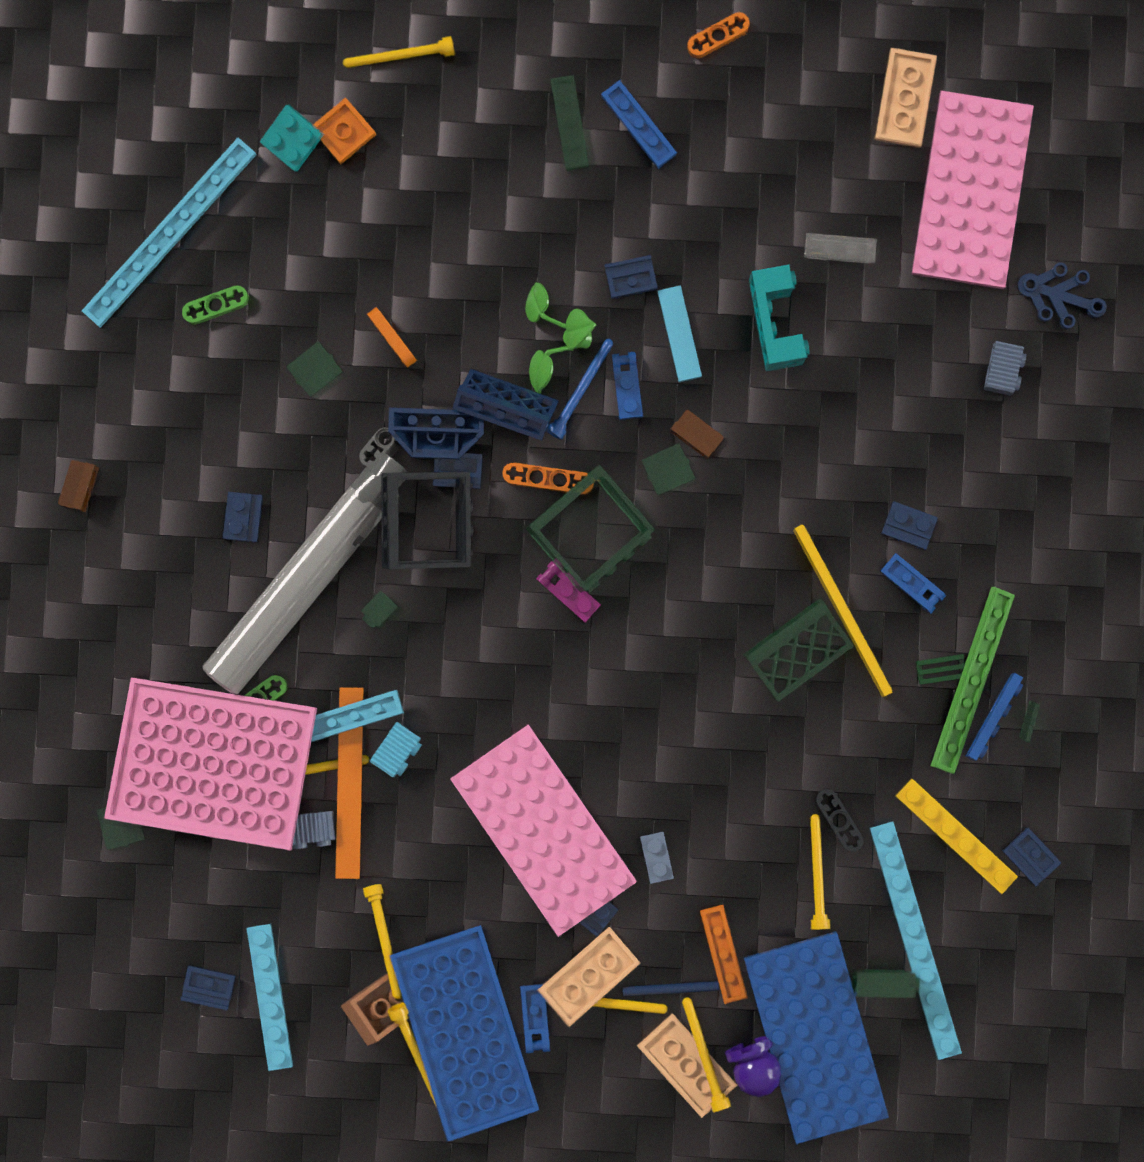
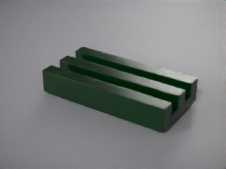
(920, 672)

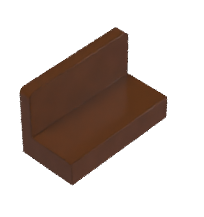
(696, 434)
(78, 485)

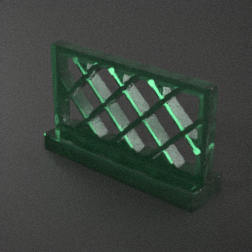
(788, 632)

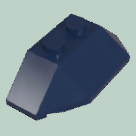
(434, 432)

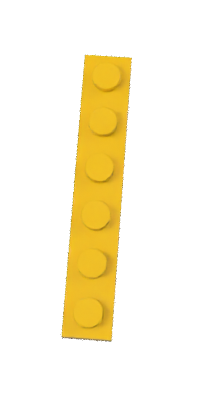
(956, 836)

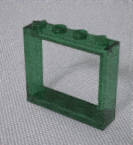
(624, 553)

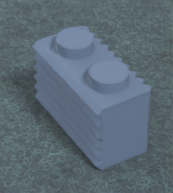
(1004, 368)
(314, 828)

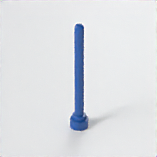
(558, 427)

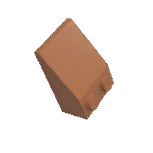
(369, 1010)

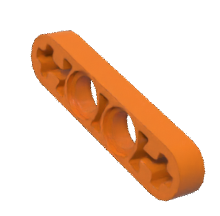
(548, 475)

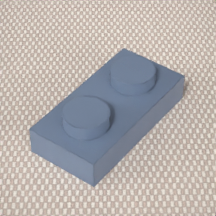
(656, 857)

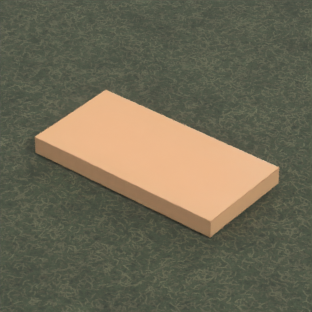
(905, 97)
(588, 976)
(678, 1059)

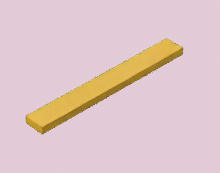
(842, 610)

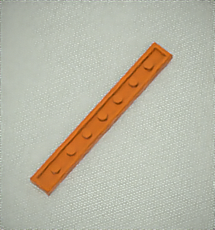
(349, 793)

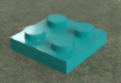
(291, 138)

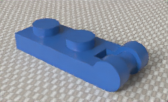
(627, 387)
(912, 582)
(534, 1018)

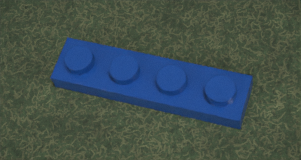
(638, 124)
(1000, 708)

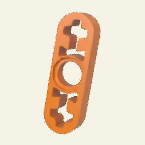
(736, 33)
(391, 337)

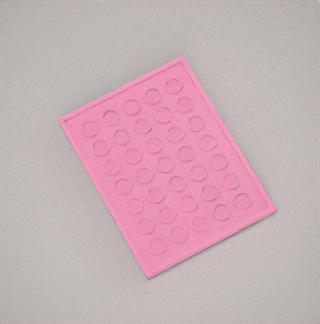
(211, 763)

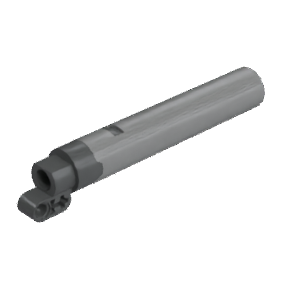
(306, 571)

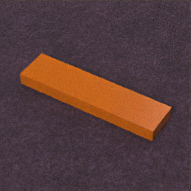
(723, 954)

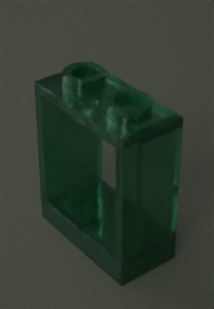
(885, 983)

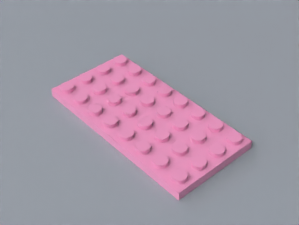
(972, 190)
(543, 830)

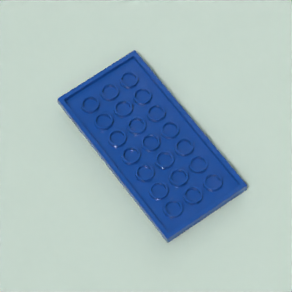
(464, 1033)
(816, 1037)

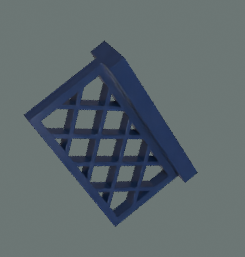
(508, 414)

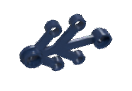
(1057, 295)

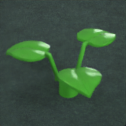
(577, 335)

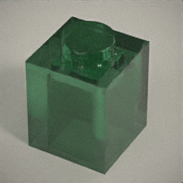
(379, 610)

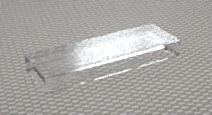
(840, 248)

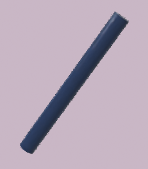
(671, 988)

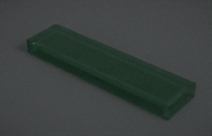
(569, 122)

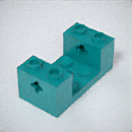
(767, 286)

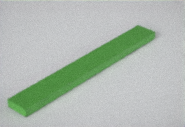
(972, 680)

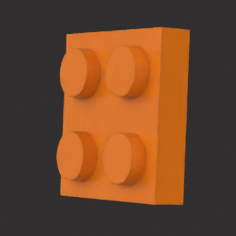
(344, 130)

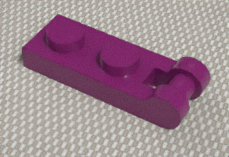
(579, 603)

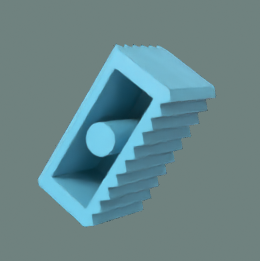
(396, 750)

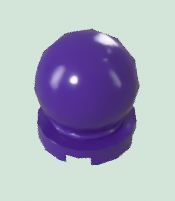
(755, 1068)

